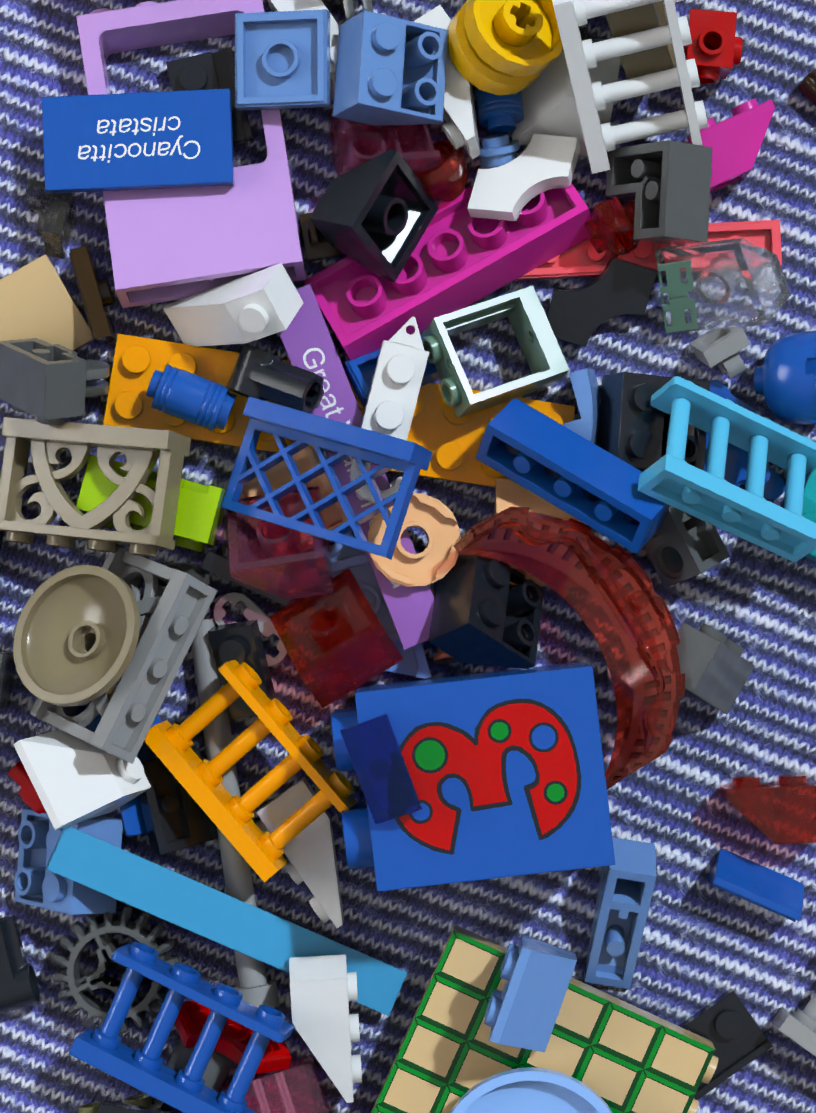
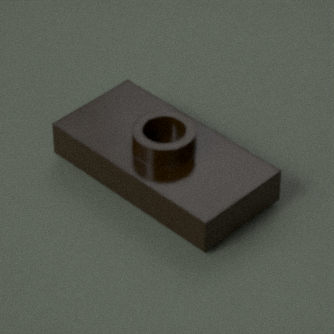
(95, 295)

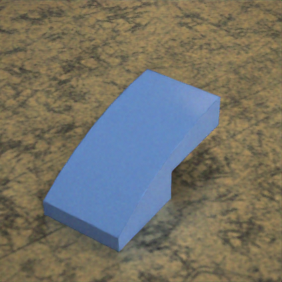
(588, 401)

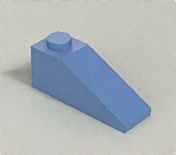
(621, 914)

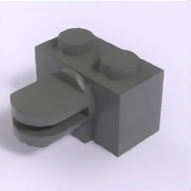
(48, 379)
(712, 666)

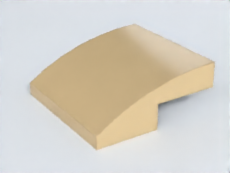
(40, 307)

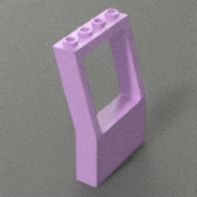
(191, 237)

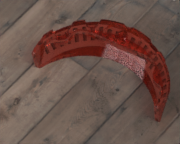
(619, 610)

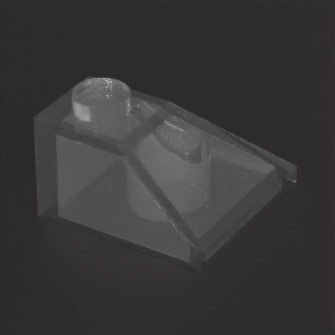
(732, 282)

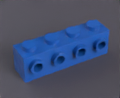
(571, 474)

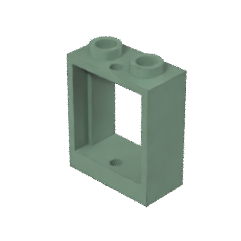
(531, 331)

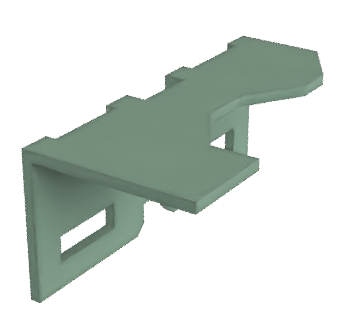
(677, 295)

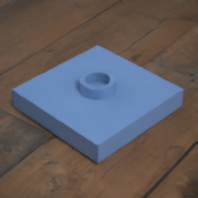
(282, 60)

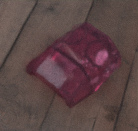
(358, 142)

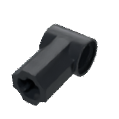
(268, 378)
(17, 977)

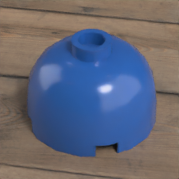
(790, 378)

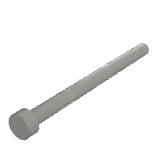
(236, 870)

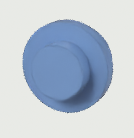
(497, 150)

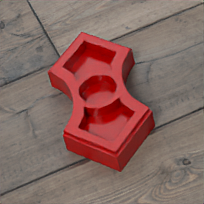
(232, 1039)

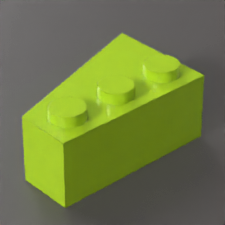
(197, 513)

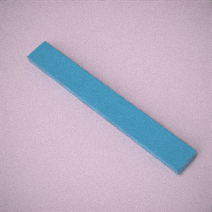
(213, 913)

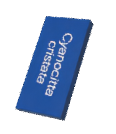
(138, 141)

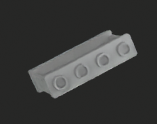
(164, 639)

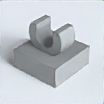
(721, 349)

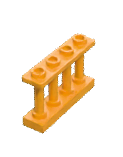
(204, 778)

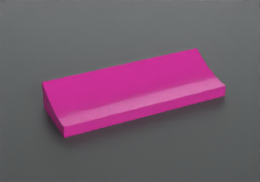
(449, 268)

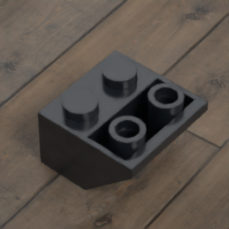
(635, 428)
(484, 616)

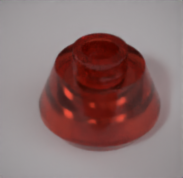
(448, 178)

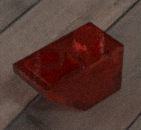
(779, 811)

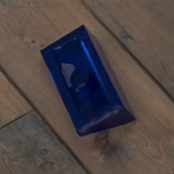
(381, 769)

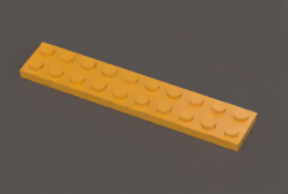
(432, 426)

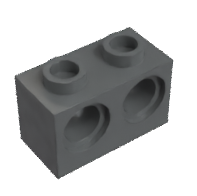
(684, 547)

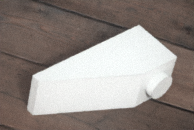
(237, 309)

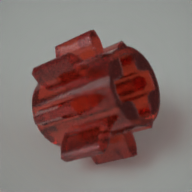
(612, 227)

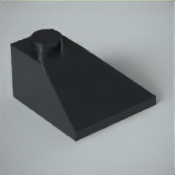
(376, 214)

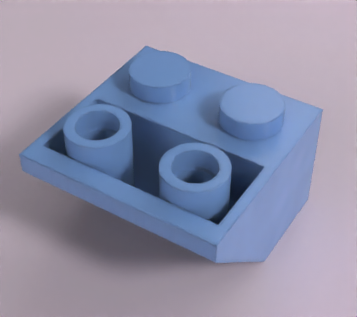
(390, 71)
(50, 890)
(531, 995)

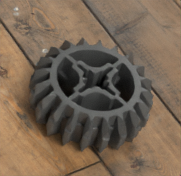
(79, 986)

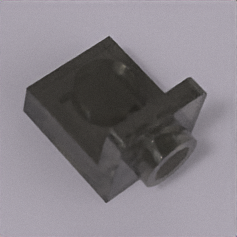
(55, 217)

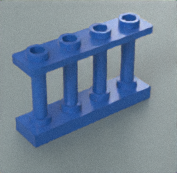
(144, 1067)

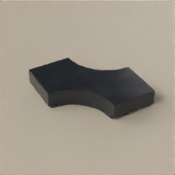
(617, 291)

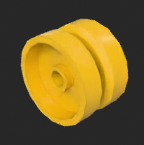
(503, 43)

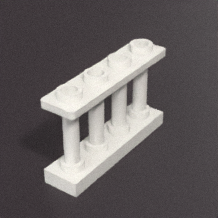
(594, 96)

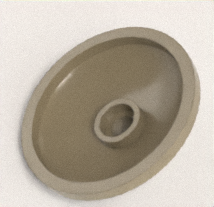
(58, 634)

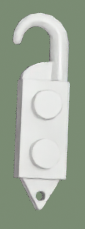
(393, 394)

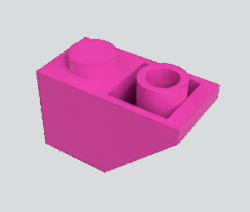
(736, 141)

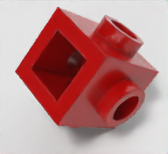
(713, 44)

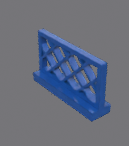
(338, 438)

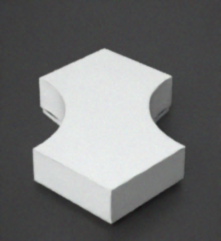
(542, 166)

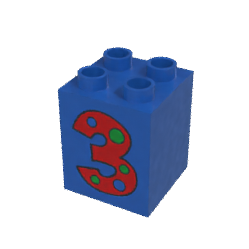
(501, 776)

